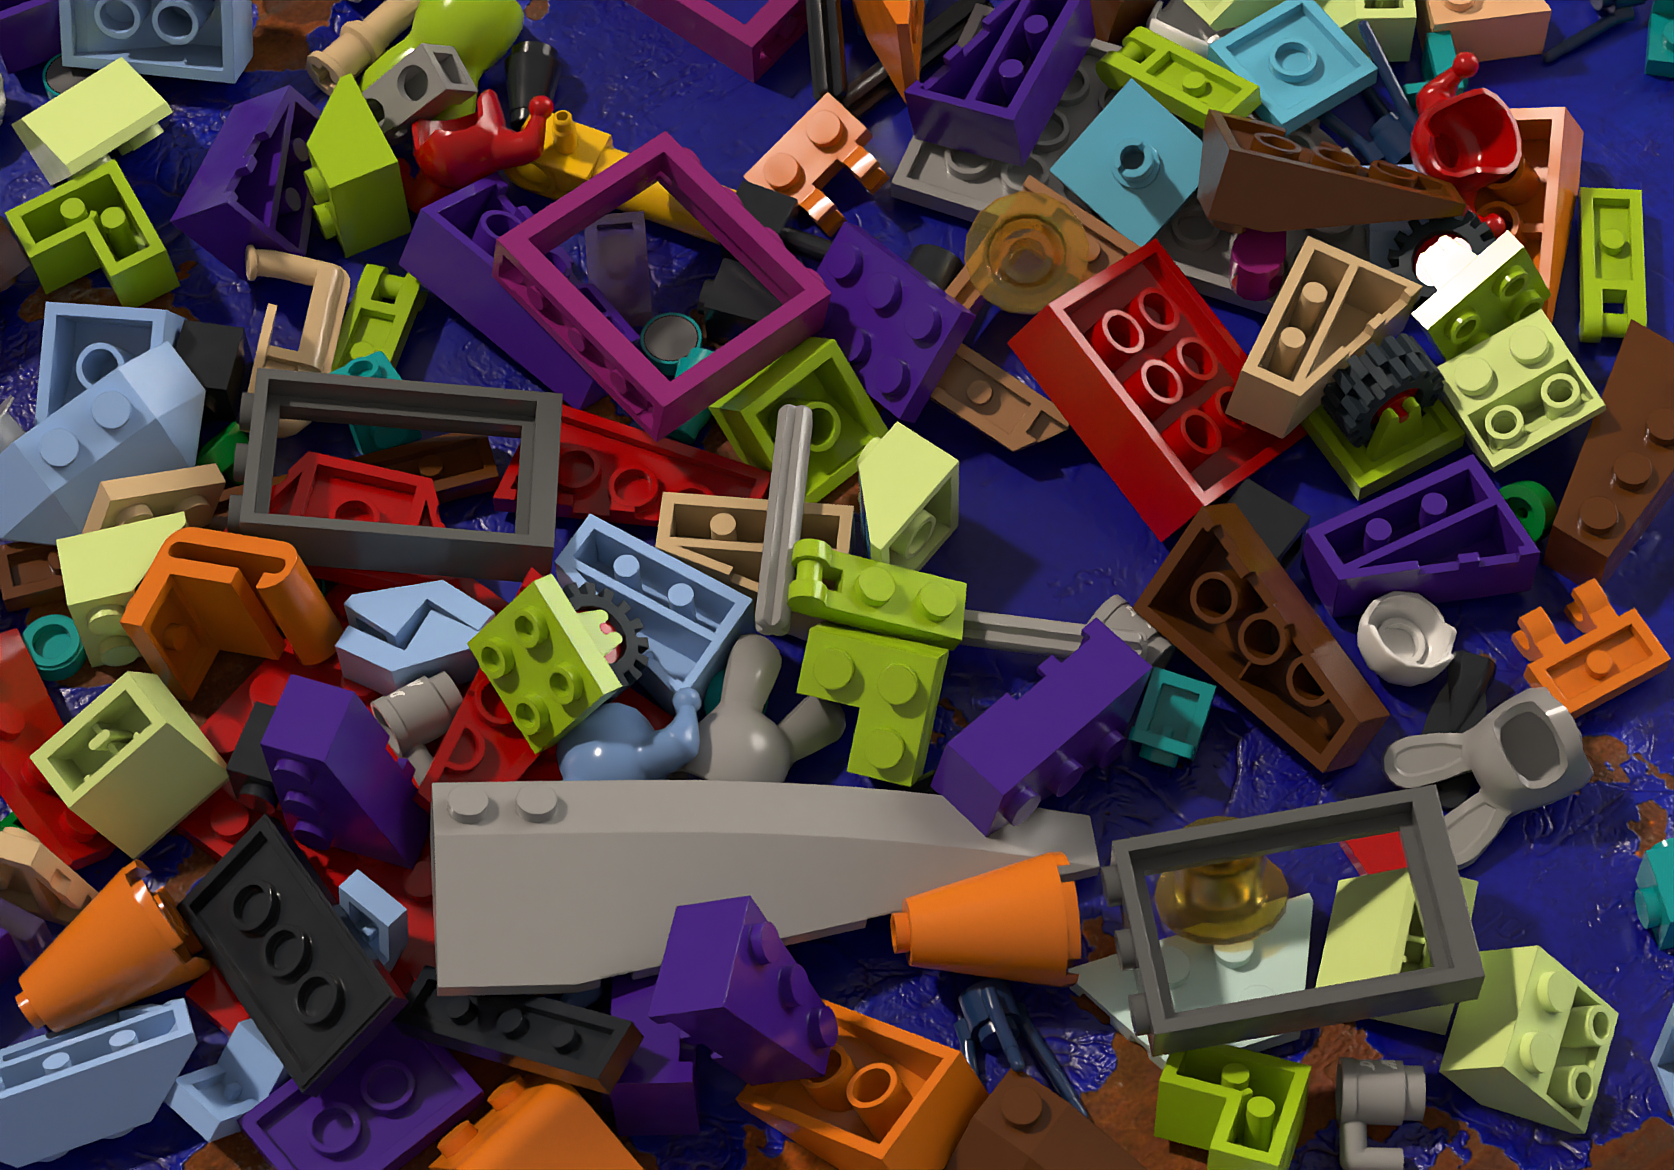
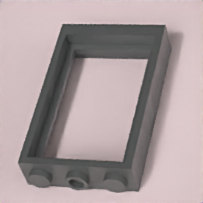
(414, 406)
(1436, 885)

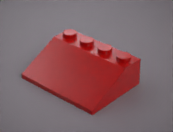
(1148, 385)

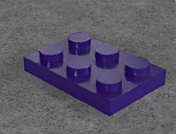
(889, 321)
(372, 1114)

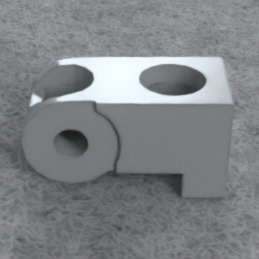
(418, 89)

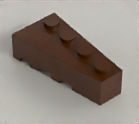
(1623, 464)
(1260, 639)

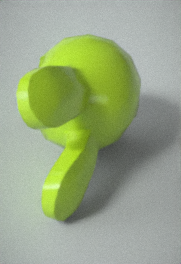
(475, 28)

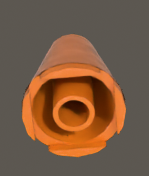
(996, 925)
(111, 955)

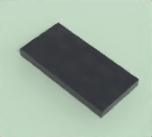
(291, 955)

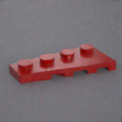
(624, 471)
(25, 725)
(480, 740)

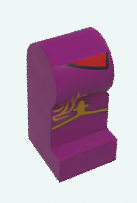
(1257, 264)

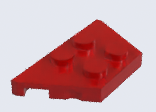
(358, 492)

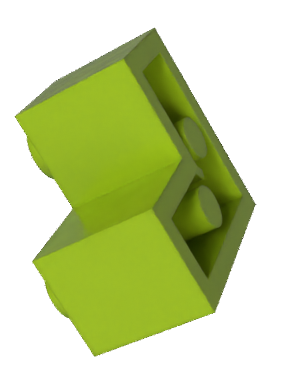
(90, 227)
(892, 685)
(1234, 1105)

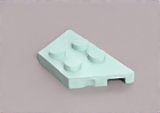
(1211, 975)

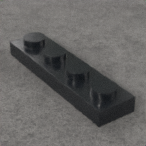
(523, 1032)

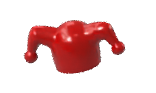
(1465, 136)
(470, 148)

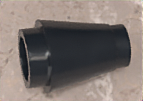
(530, 72)

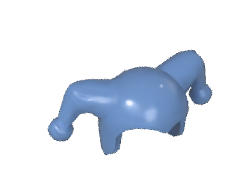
(623, 745)

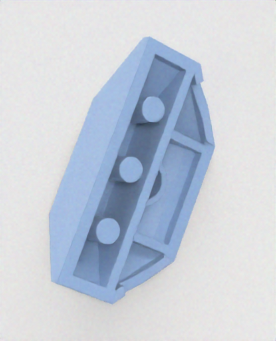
(123, 426)
(90, 1080)

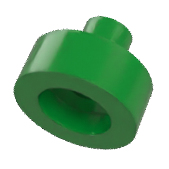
(221, 450)
(1531, 506)

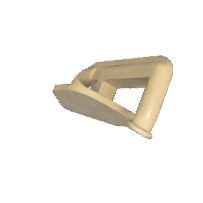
(322, 321)

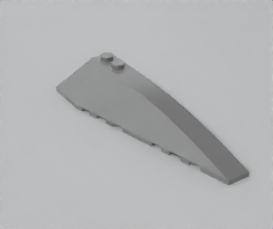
(584, 877)

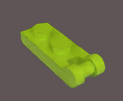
(1177, 78)
(1610, 261)
(376, 324)
(876, 596)

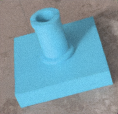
(1297, 61)
(1133, 165)

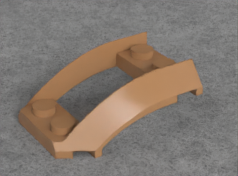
(988, 395)

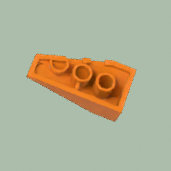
(1541, 192)

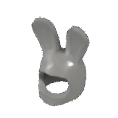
(741, 740)
(1521, 758)

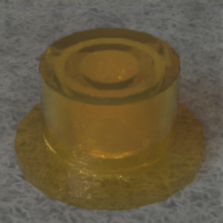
(1026, 252)
(1222, 900)

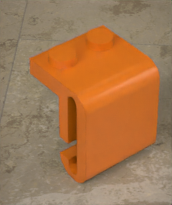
(225, 595)
(534, 1127)

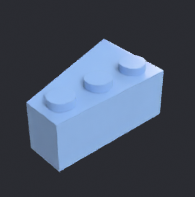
(683, 611)

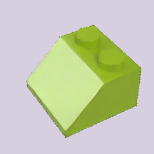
(354, 174)
(810, 376)

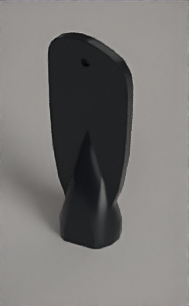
(1458, 709)

